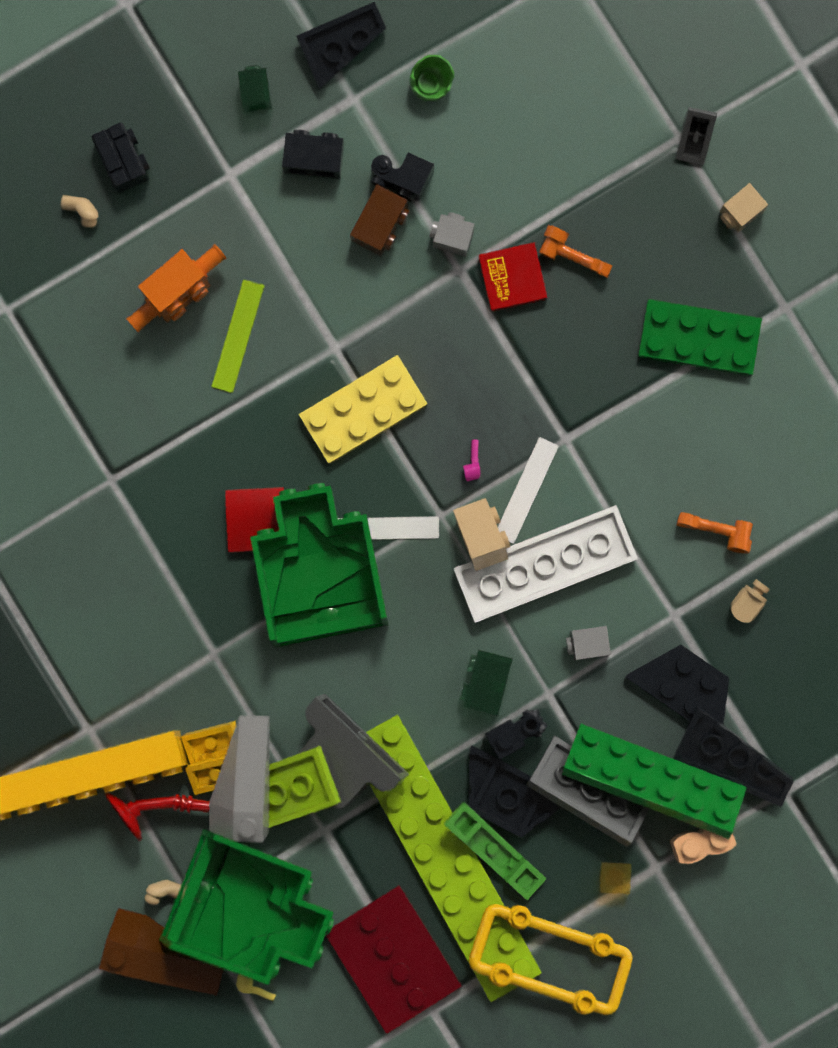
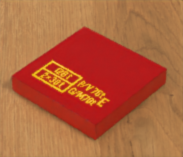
(512, 277)

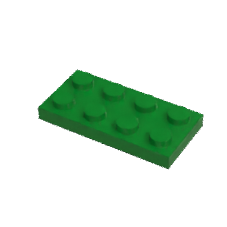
(700, 337)

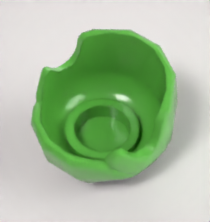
(431, 78)

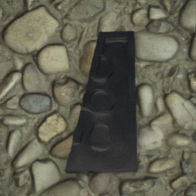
(721, 752)

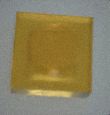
(615, 878)

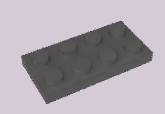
(599, 808)

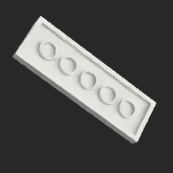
(547, 564)

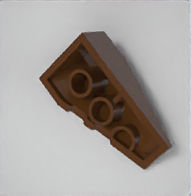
(137, 953)

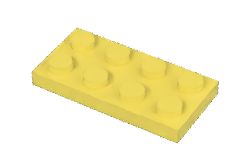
(363, 409)

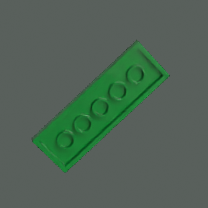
(654, 781)

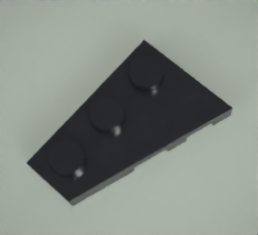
(339, 41)

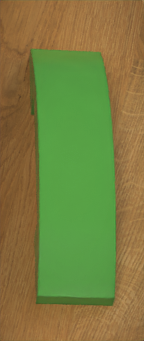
(495, 850)

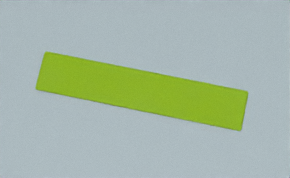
(237, 336)

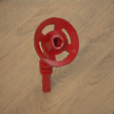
(131, 811)

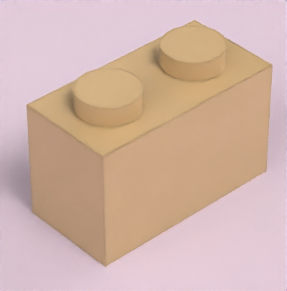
(481, 535)

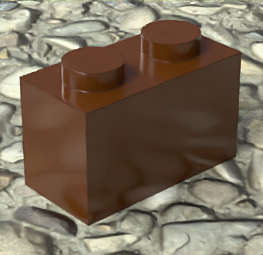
(379, 221)

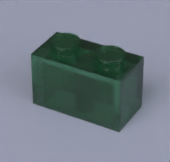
(486, 682)

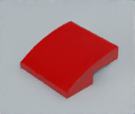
(247, 513)

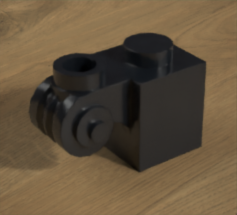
(408, 180)
(510, 736)

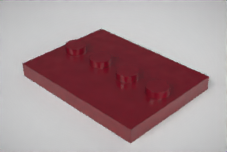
(393, 959)

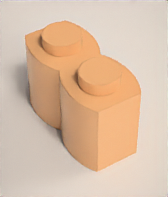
(694, 846)

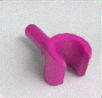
(472, 471)

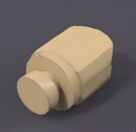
(749, 602)

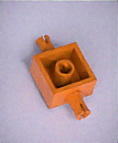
(175, 287)

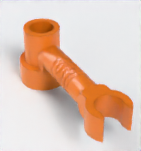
(555, 245)
(738, 535)

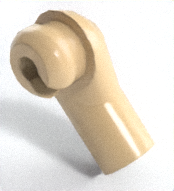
(161, 889)

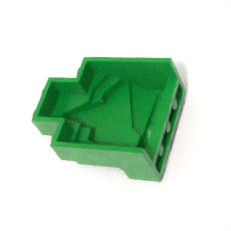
(317, 570)
(245, 910)

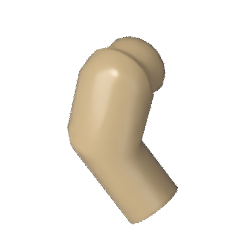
(83, 207)

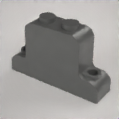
(350, 752)

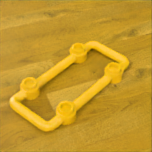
(502, 974)

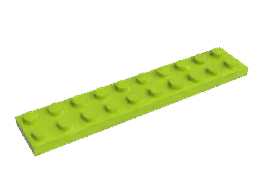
(445, 862)

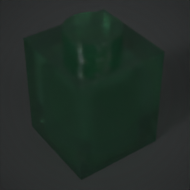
(255, 89)

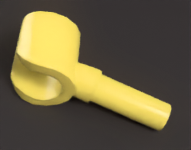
(245, 985)

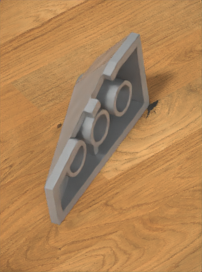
(242, 789)

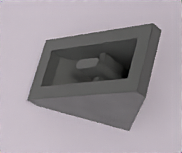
(696, 135)

